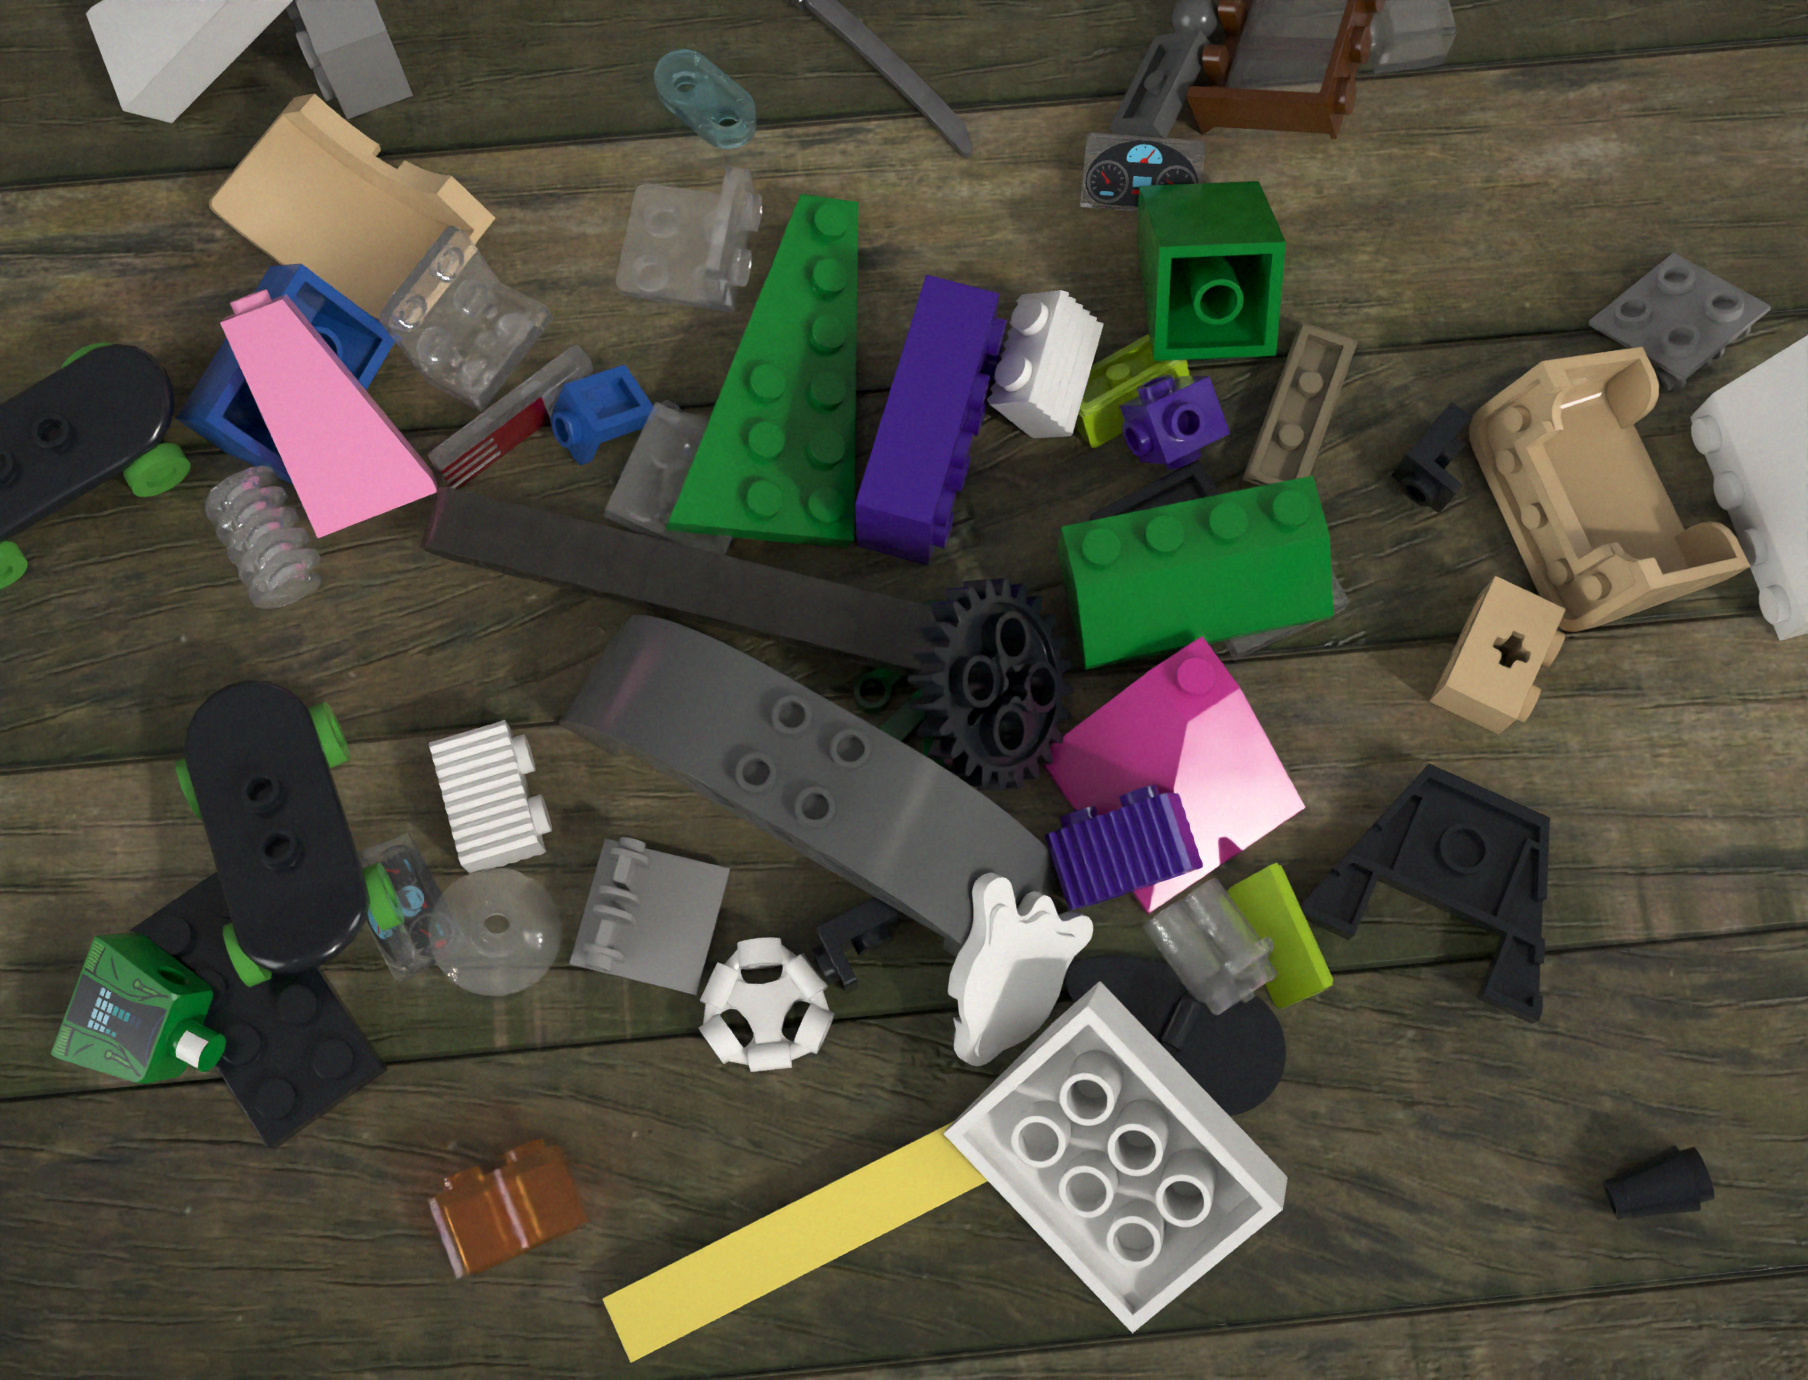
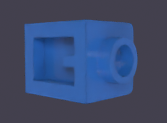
(598, 411)

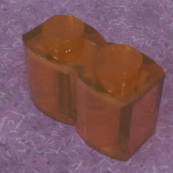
(509, 1209)

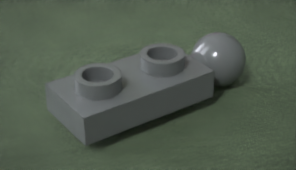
(1167, 72)

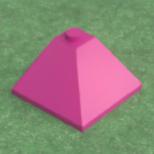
(1190, 736)

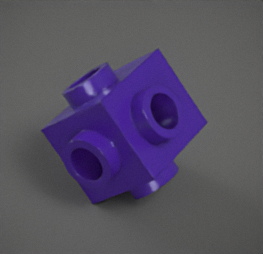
(1173, 420)

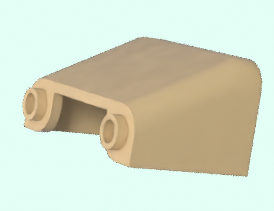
(1587, 494)

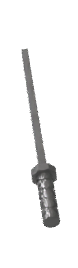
(893, 69)

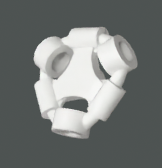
(765, 1006)

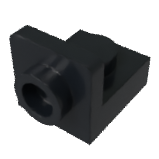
(1422, 469)
(858, 928)

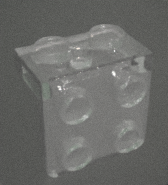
(690, 243)
(462, 322)

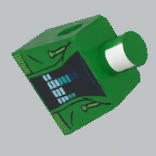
(138, 1013)

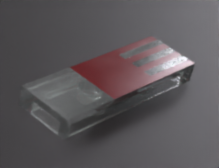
(508, 420)

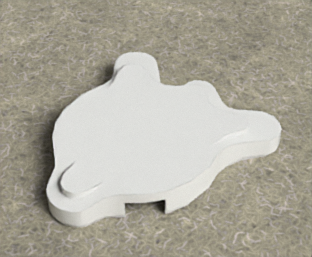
(1010, 967)

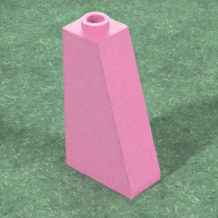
(325, 424)

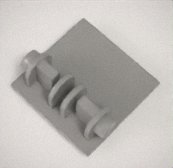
(1679, 319)
(650, 916)

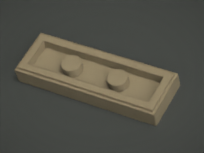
(1300, 407)

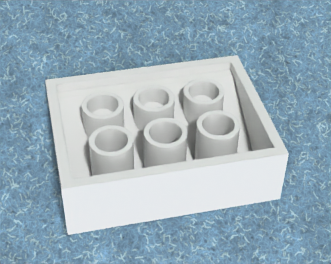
(1759, 462)
(1119, 1158)

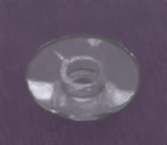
(495, 961)

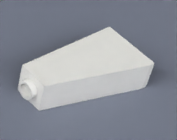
(173, 49)

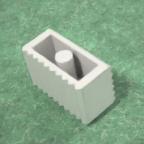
(1045, 364)
(490, 797)

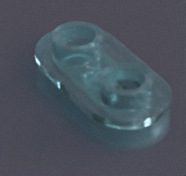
(709, 102)

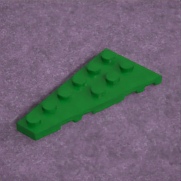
(784, 421)

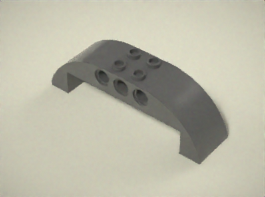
(805, 773)

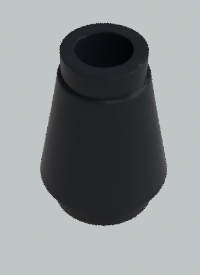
(1661, 1185)

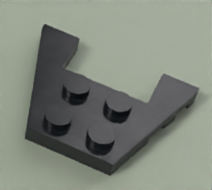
(1465, 856)

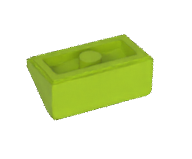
(1115, 383)
(1275, 912)

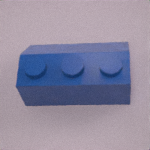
(222, 402)

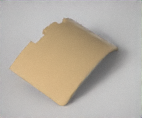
(328, 202)

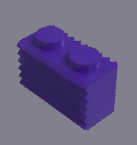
(1122, 849)

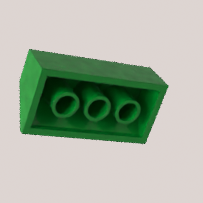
(1197, 570)

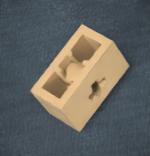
(1473, 679)

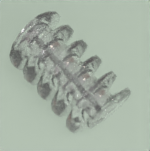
(262, 537)

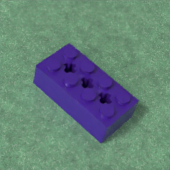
(930, 421)

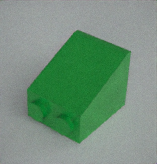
(1210, 270)

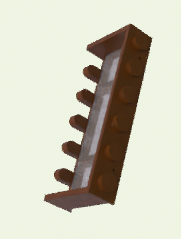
(1284, 65)

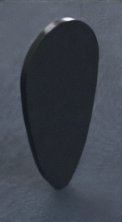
(1230, 1055)

